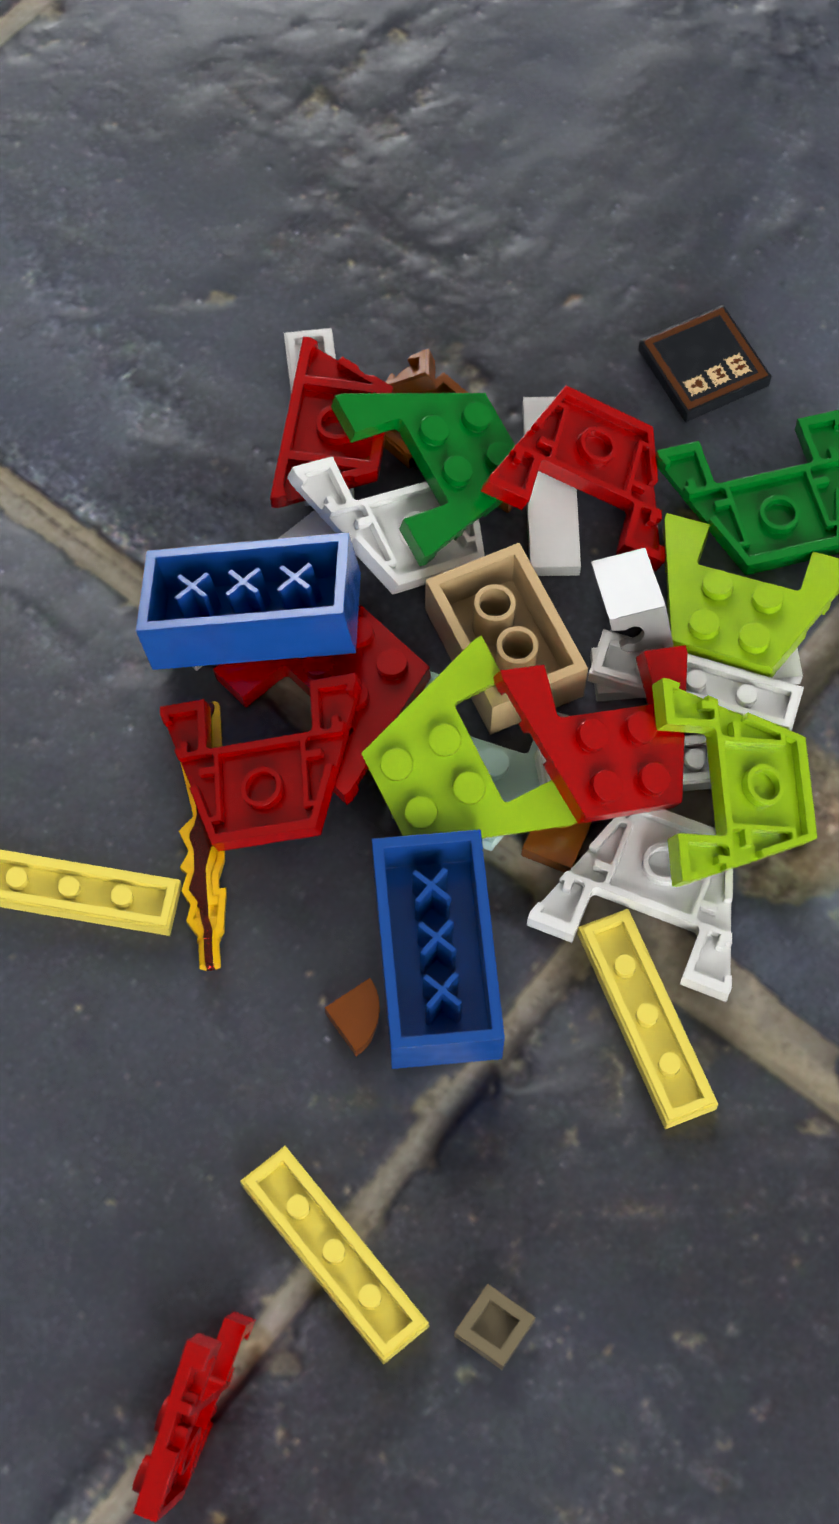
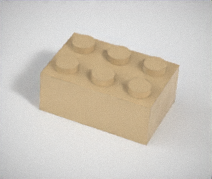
(517, 620)

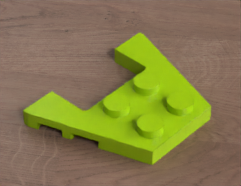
(736, 616)
(435, 772)
(756, 785)

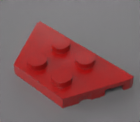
(313, 428)

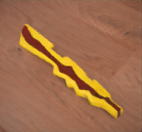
(203, 873)

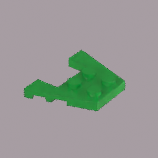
(455, 446)
(771, 515)

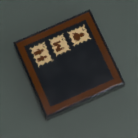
(704, 363)

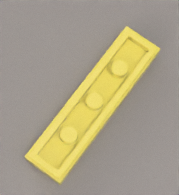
(88, 892)
(647, 1019)
(334, 1254)

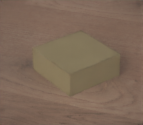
(494, 1326)

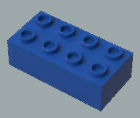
(249, 601)
(437, 949)

